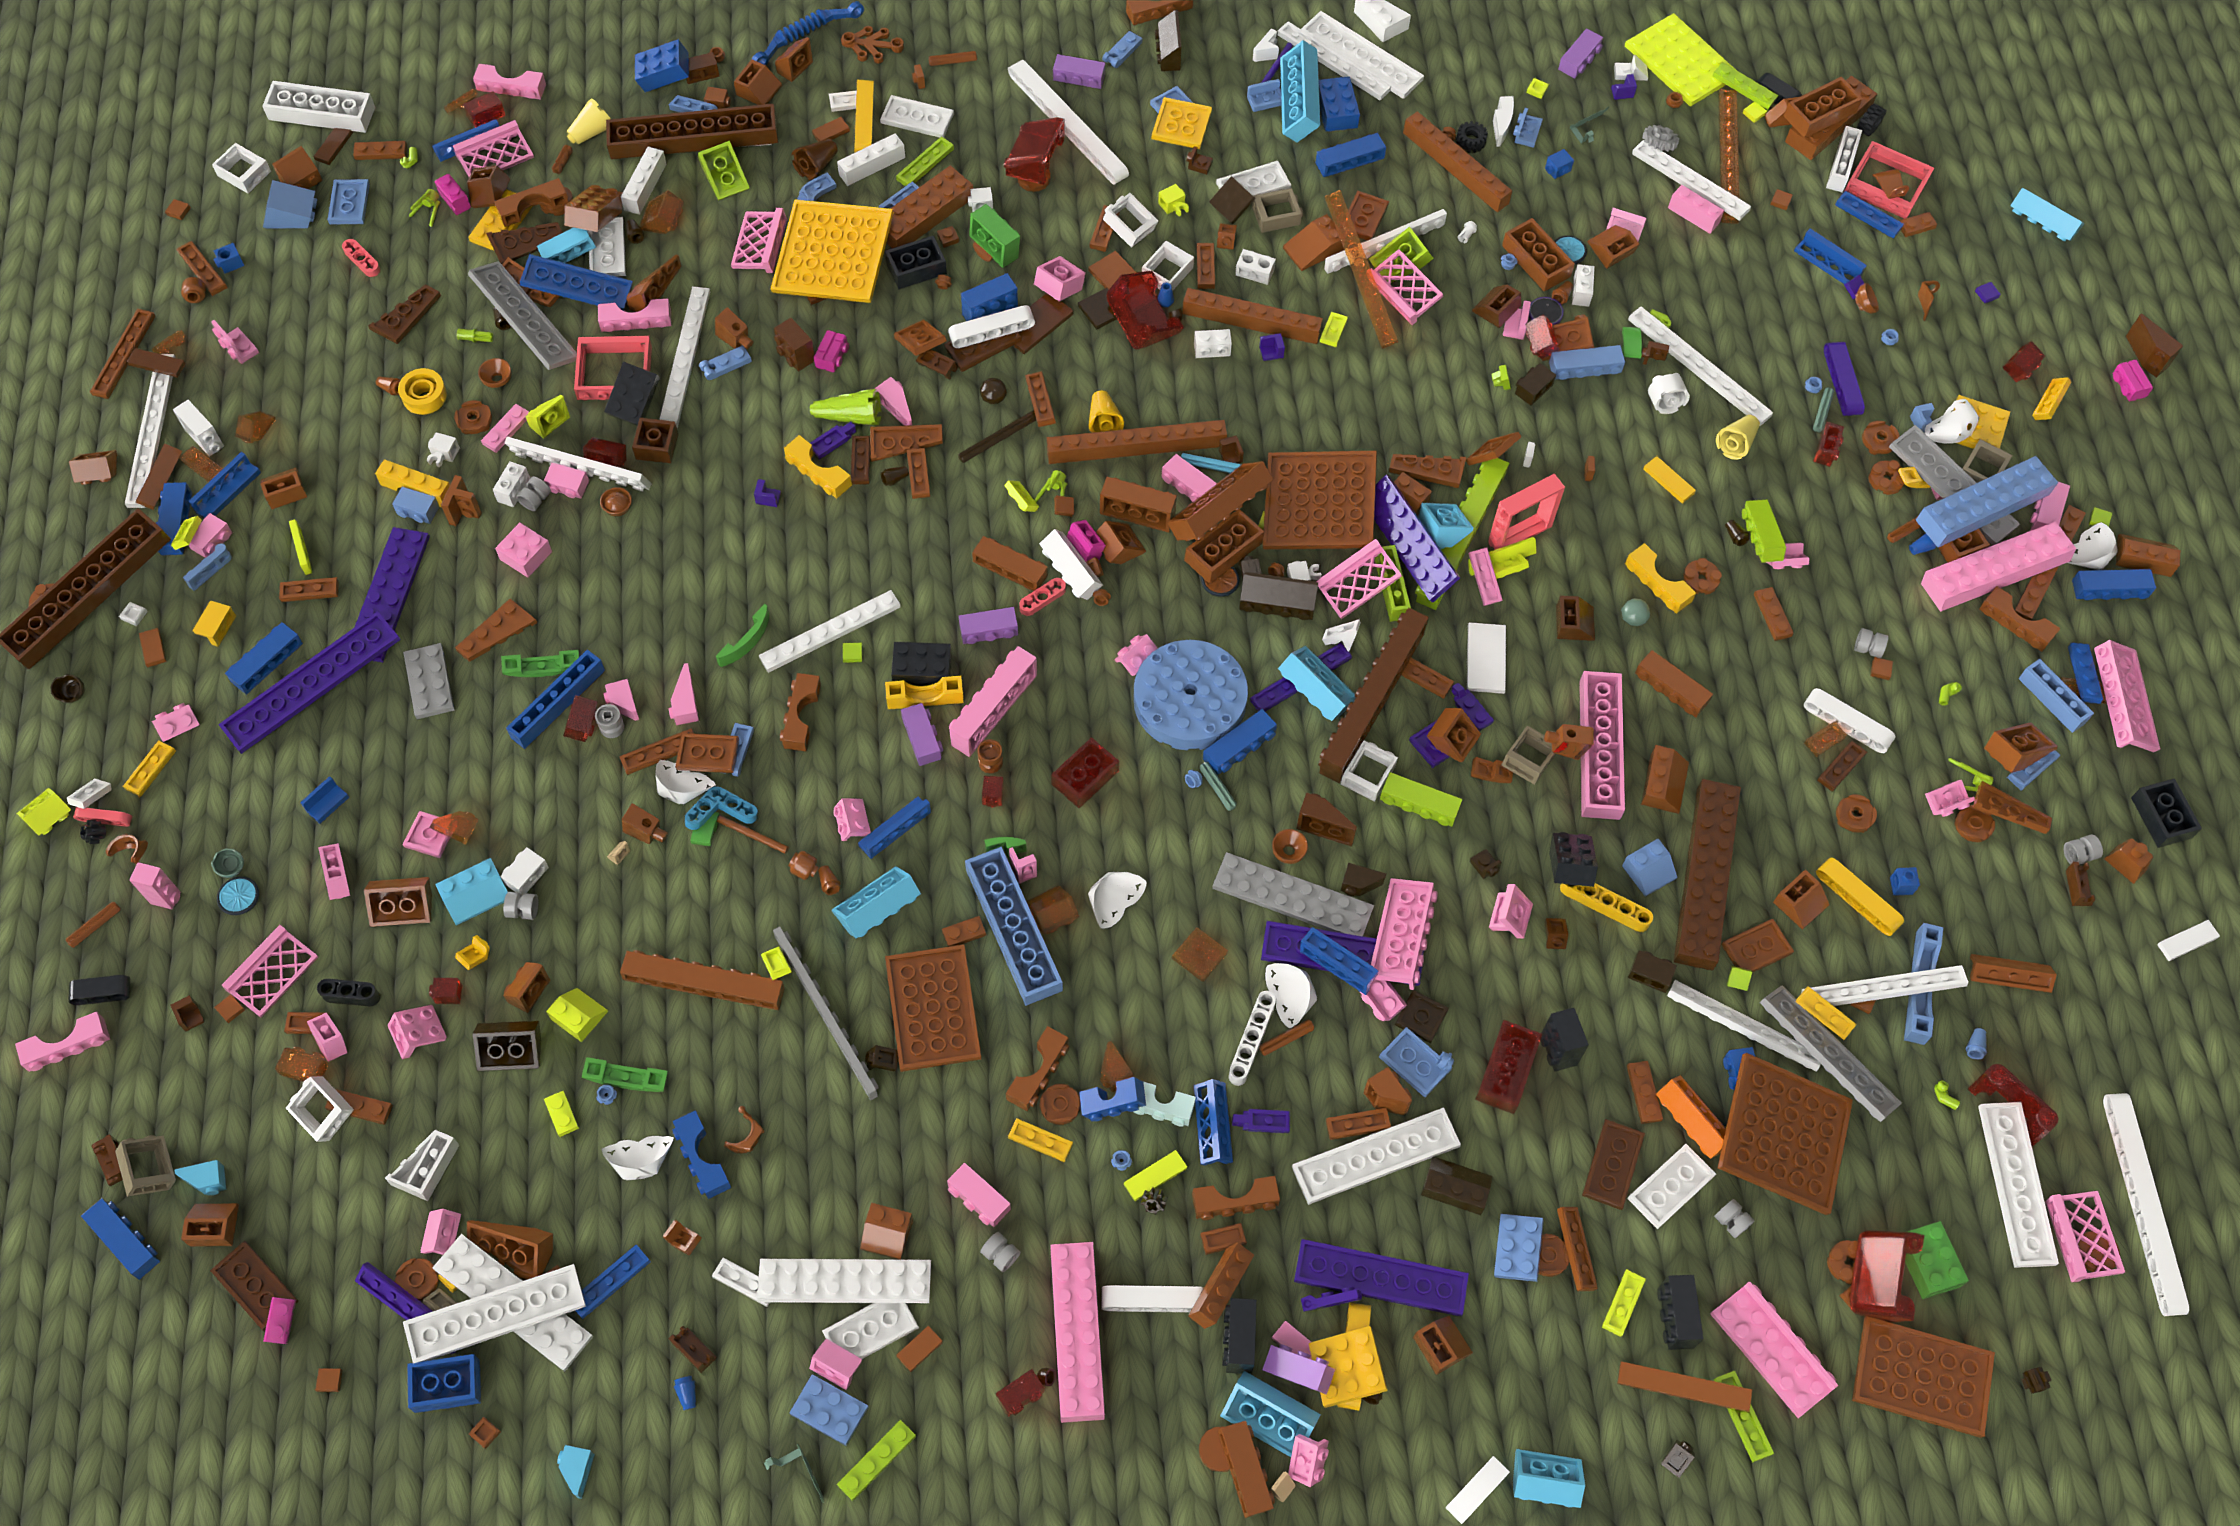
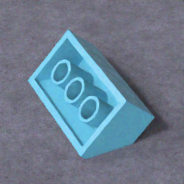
(2047, 214)
(1317, 683)
(876, 902)
(1270, 1413)

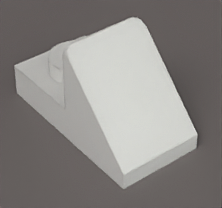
(1266, 48)
(1637, 68)
(1344, 632)

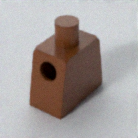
(732, 330)
(642, 825)
(2130, 859)

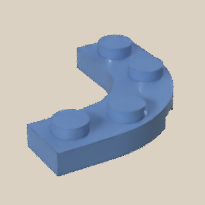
(816, 188)

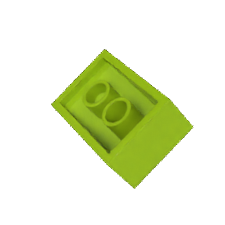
(723, 170)
(1410, 246)

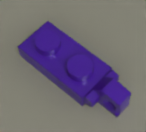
(832, 439)
(1471, 706)
(1263, 1121)
(1330, 1299)

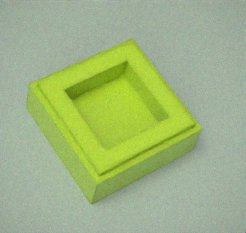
(2099, 515)
(852, 652)
(1739, 978)

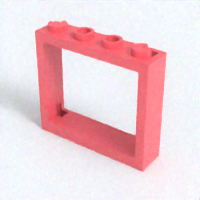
(1877, 196)
(615, 344)
(1547, 492)

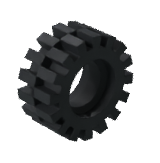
(1871, 119)
(1475, 130)

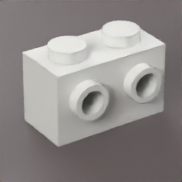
(1212, 343)
(524, 871)

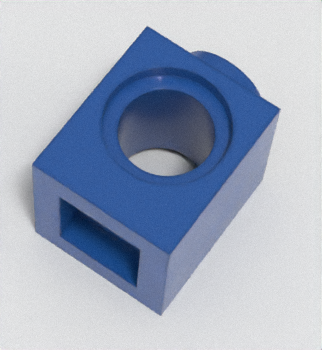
(1559, 164)
(228, 258)
(1904, 881)

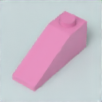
(894, 400)
(683, 699)
(334, 871)

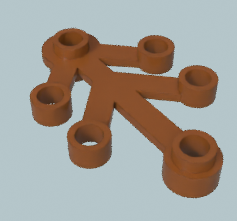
(852, 41)

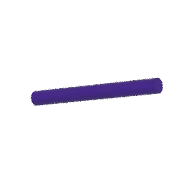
(1276, 65)

